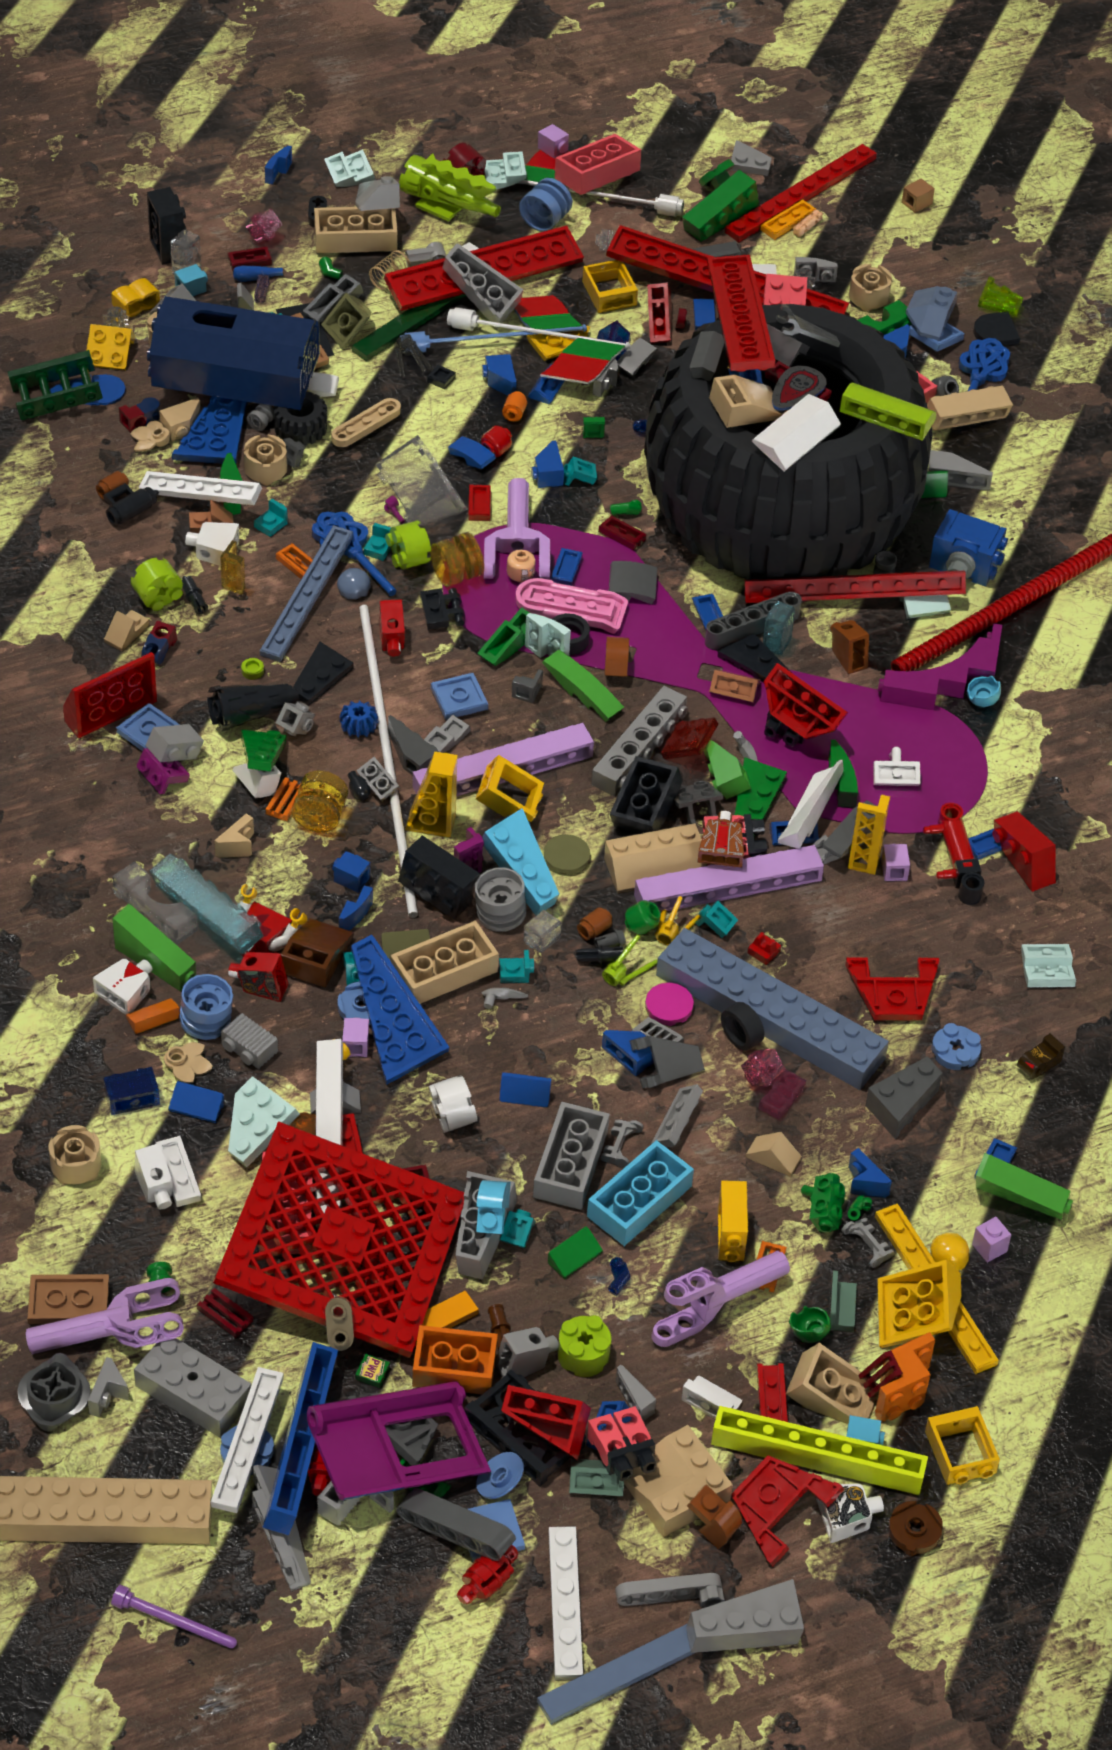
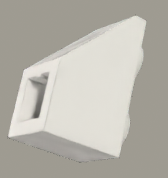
(258, 782)

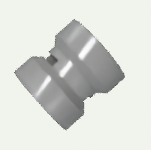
(260, 417)

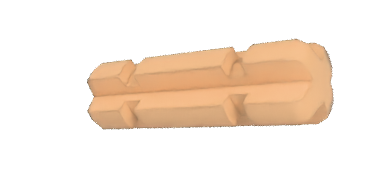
(807, 223)

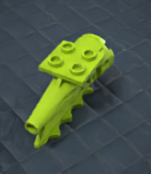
(446, 188)

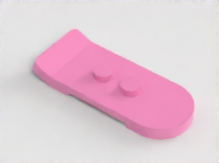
(545, 598)

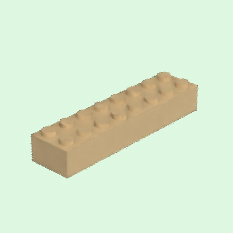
(105, 1510)

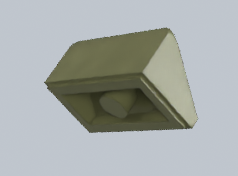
(397, 941)

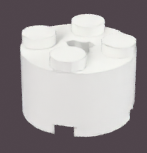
(453, 1103)

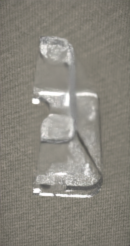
(420, 483)

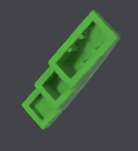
(583, 684)

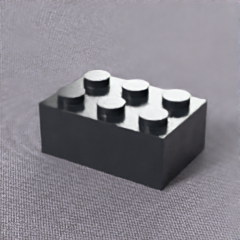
(164, 221)
(646, 796)
(438, 877)

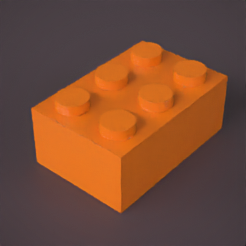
(453, 1356)

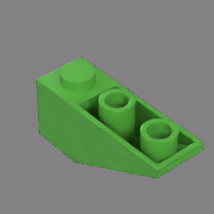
(728, 772)

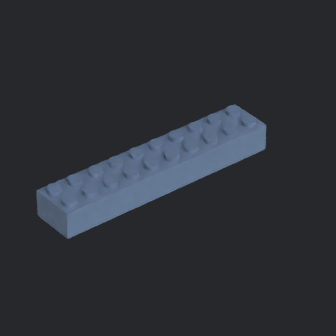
(786, 1014)

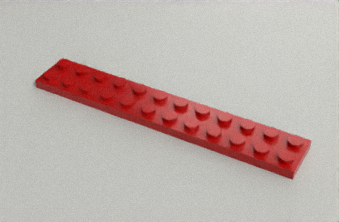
(688, 264)

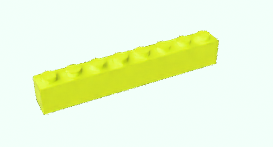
(819, 1450)

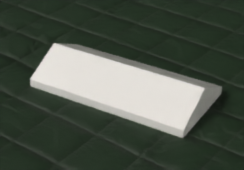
(797, 431)

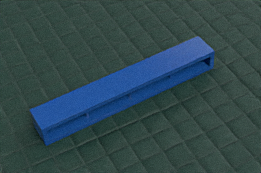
(299, 1440)

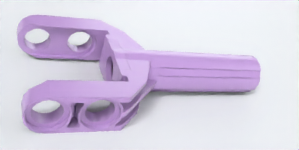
(517, 534)
(712, 1293)
(114, 1321)

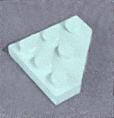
(255, 1119)

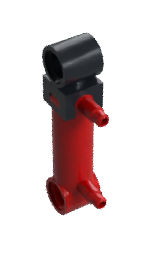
(966, 869)

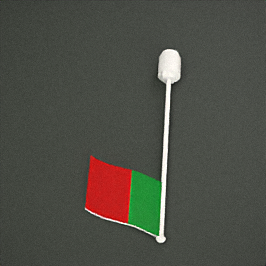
(543, 166)
(579, 362)

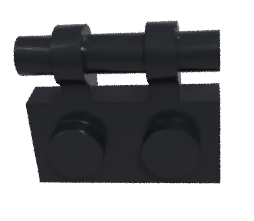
(435, 609)

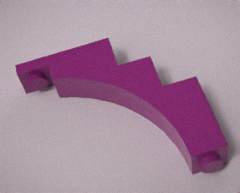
(922, 686)

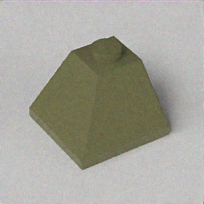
(346, 319)

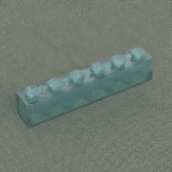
(211, 907)

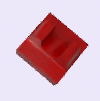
(764, 948)

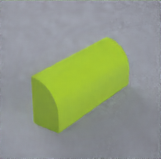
(887, 411)

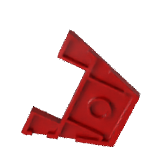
(894, 996)
(771, 1493)

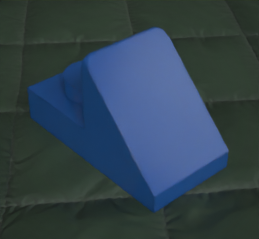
(868, 1177)

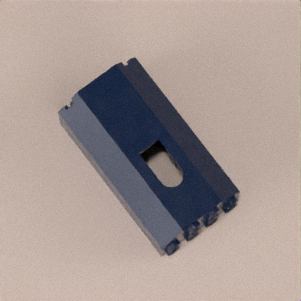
(233, 352)

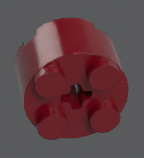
(466, 156)

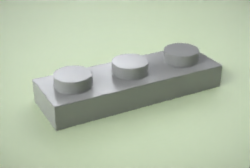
(678, 1115)

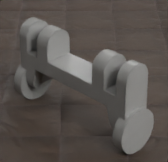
(621, 1129)
(879, 1250)

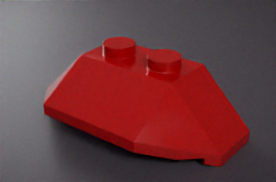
(801, 705)

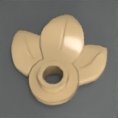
(150, 436)
(189, 1062)

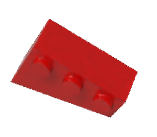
(550, 1416)

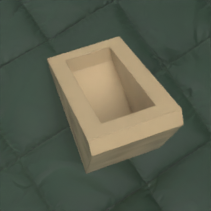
(775, 1152)

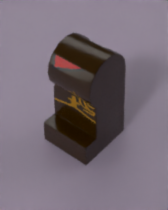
(1042, 1057)

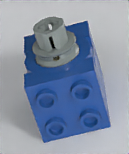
(968, 546)

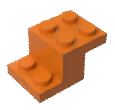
(911, 1387)

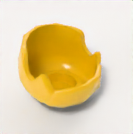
(950, 1247)

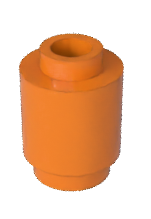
(514, 406)

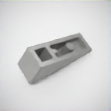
(960, 471)

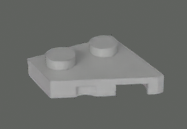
(750, 160)

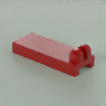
(772, 1391)

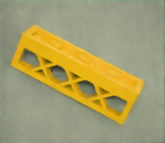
(877, 828)

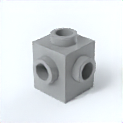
(296, 718)

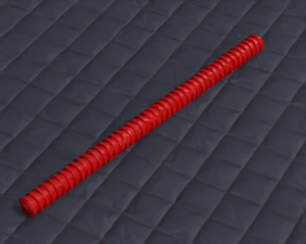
(1004, 606)

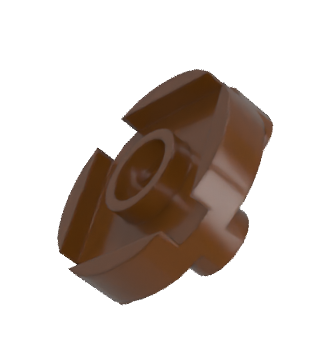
(911, 1541)

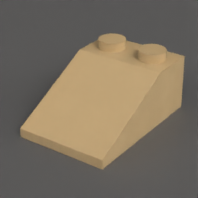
(829, 1385)

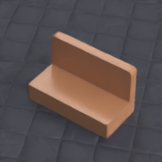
(734, 685)

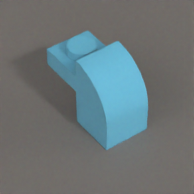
(491, 1204)

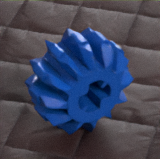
(358, 719)

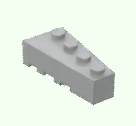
(482, 284)
(748, 1621)

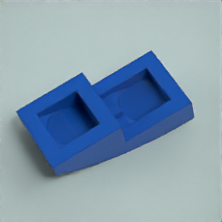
(278, 164)
(473, 452)
(355, 912)

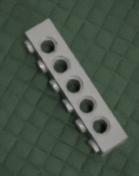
(640, 739)

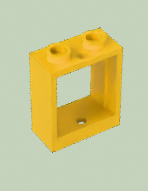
(614, 298)
(500, 802)
(732, 1221)
(956, 1423)

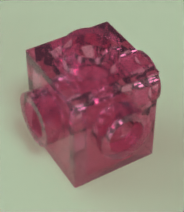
(264, 225)
(762, 1067)

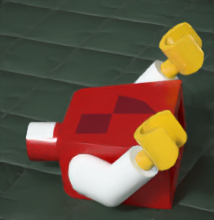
(274, 926)

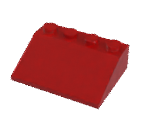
(111, 696)

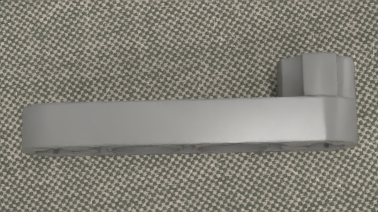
(702, 1586)

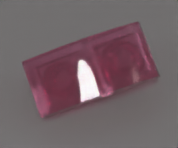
(782, 1095)

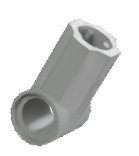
(423, 255)

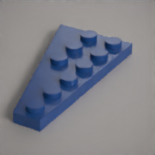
(214, 432)
(397, 1020)

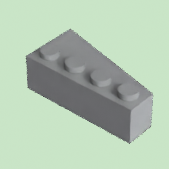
(476, 1248)

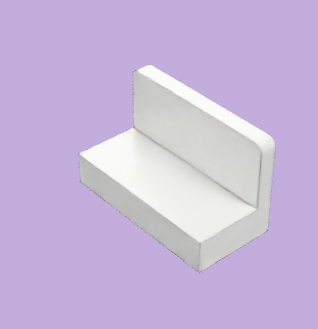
(708, 1396)

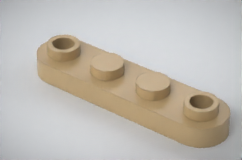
(366, 422)

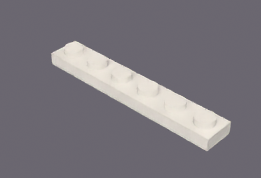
(202, 488)
(247, 1440)
(565, 1603)

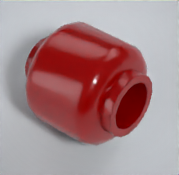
(497, 440)

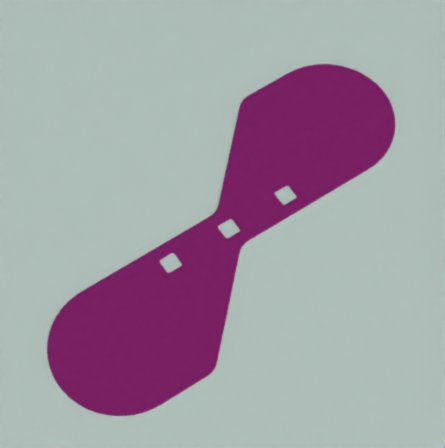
(672, 653)

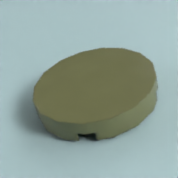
(566, 854)

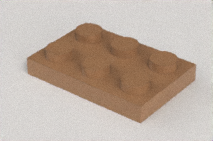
(66, 1296)

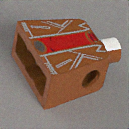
(722, 842)

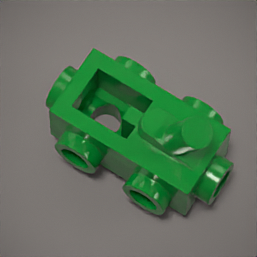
(826, 1201)

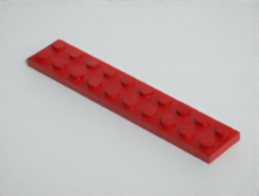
(512, 259)
(741, 313)

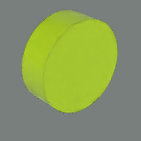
(252, 668)

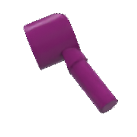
(391, 505)

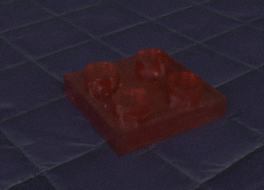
(689, 738)

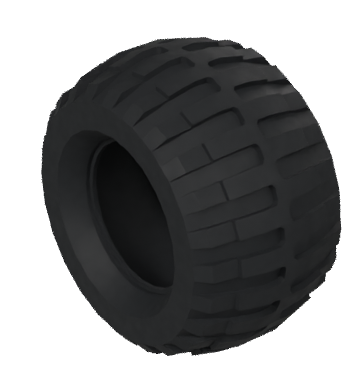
(824, 510)

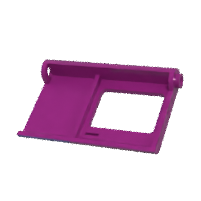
(361, 1454)

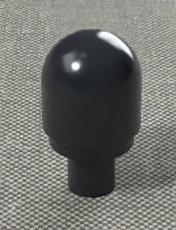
(358, 786)

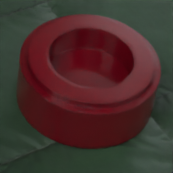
(681, 318)

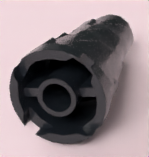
(240, 703)

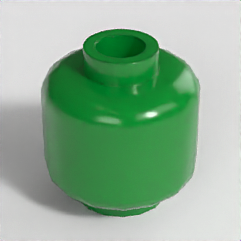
(642, 917)

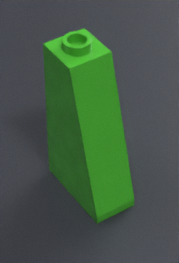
(142, 940)
(1022, 1187)

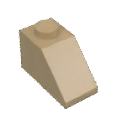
(180, 418)

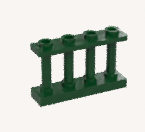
(52, 371)

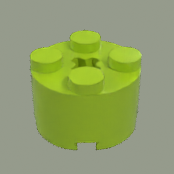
(408, 545)
(157, 583)
(584, 1345)

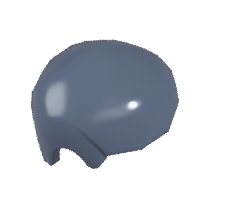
(353, 583)

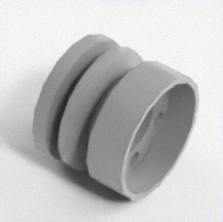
(500, 899)

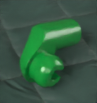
(327, 268)
(631, 508)
(860, 1203)

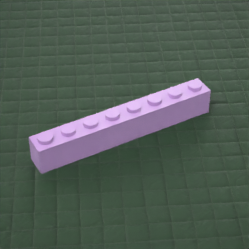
(531, 755)
(722, 882)

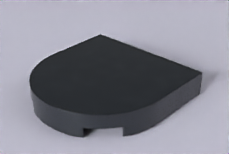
(996, 326)

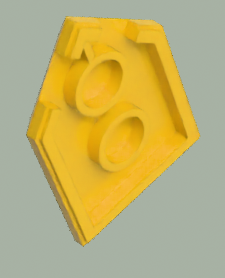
(552, 346)

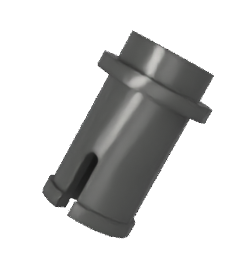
(612, 939)

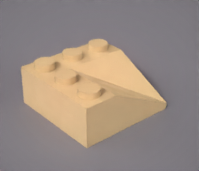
(680, 1473)

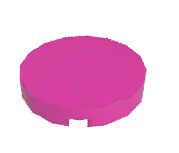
(669, 1003)

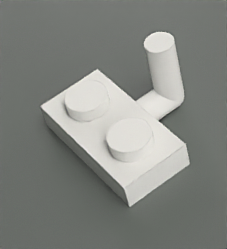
(896, 771)

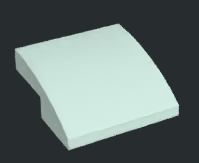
(350, 169)
(506, 171)
(925, 605)
(546, 635)
(1048, 965)

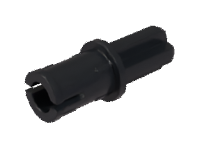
(194, 594)
(600, 954)

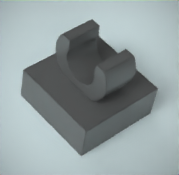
(294, 452)

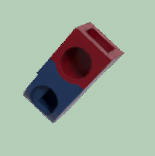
(139, 414)
(160, 642)

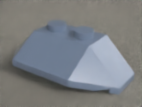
(931, 310)

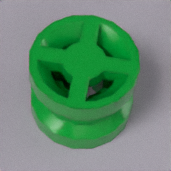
(159, 1271)

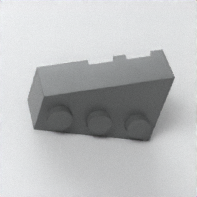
(903, 1094)

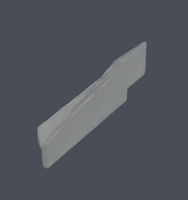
(286, 1548)

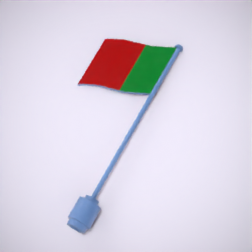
(535, 312)

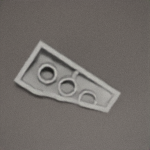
(378, 194)

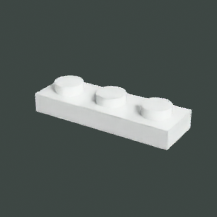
(183, 1180)

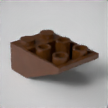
(315, 951)

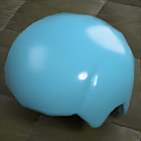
(984, 691)

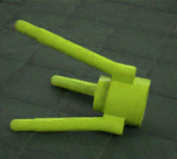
(616, 970)

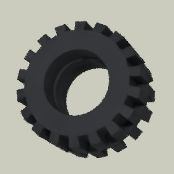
(304, 424)

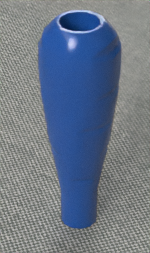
(251, 273)

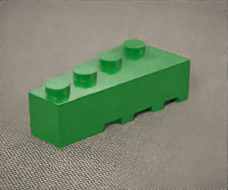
(722, 206)

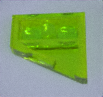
(1000, 298)

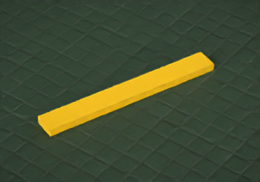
(914, 1255)

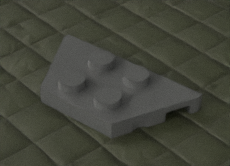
(411, 1437)

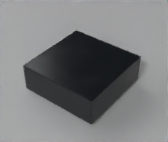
(441, 377)

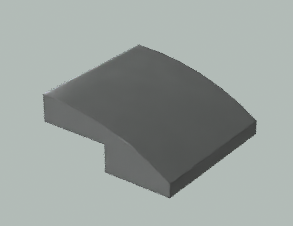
(633, 580)

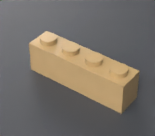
(970, 407)

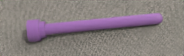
(125, 1598)

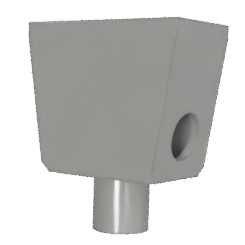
(524, 1351)

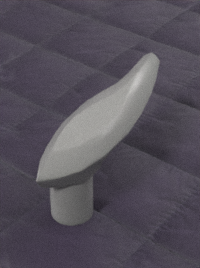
(745, 746)
(500, 993)

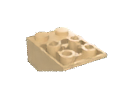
(742, 401)

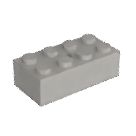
(571, 1155)
(192, 1385)

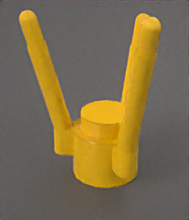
(669, 930)

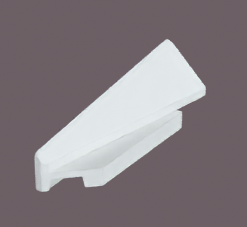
(811, 806)

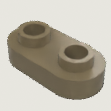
(339, 1324)

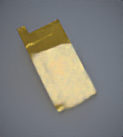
(232, 569)

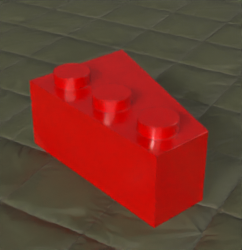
(1027, 850)

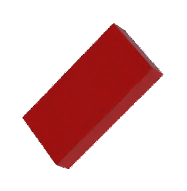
(479, 502)

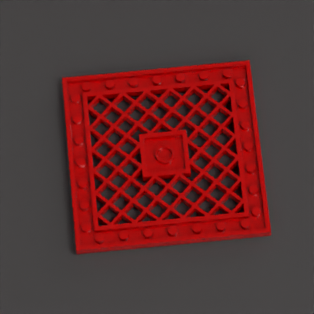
(341, 1237)

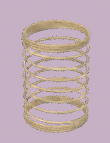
(392, 264)

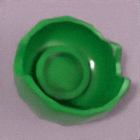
(810, 1324)

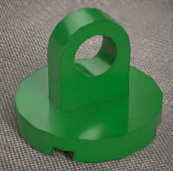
(718, 175)

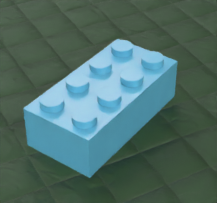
(640, 1193)

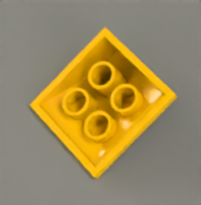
(918, 1302)

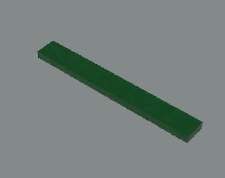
(404, 323)

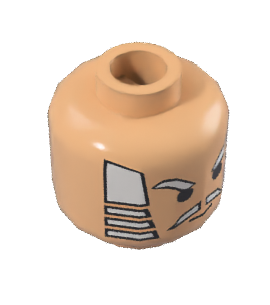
(521, 565)

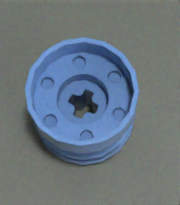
(545, 204)
(205, 1006)

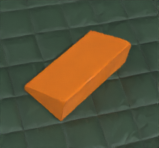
(153, 1015)

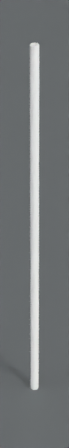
(386, 748)

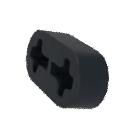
(313, 202)

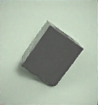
(527, 688)

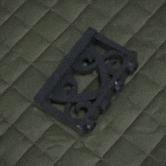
(488, 1426)

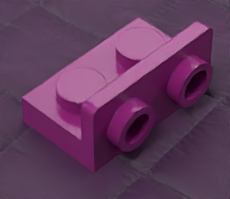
(161, 774)
(471, 850)

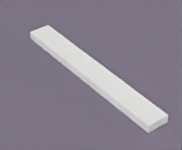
(329, 1100)

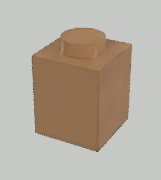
(918, 195)

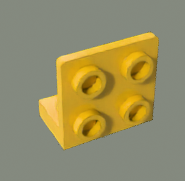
(110, 346)

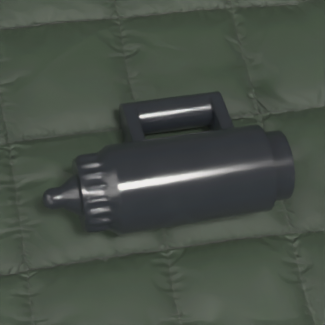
(129, 506)

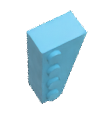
(516, 848)

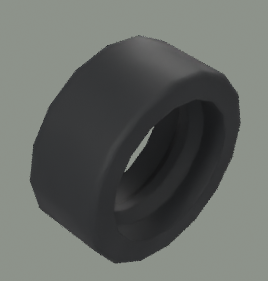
(578, 624)
(742, 1026)

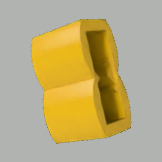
(136, 297)

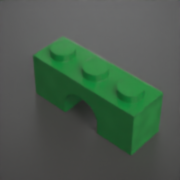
(893, 317)

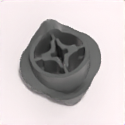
(54, 1392)

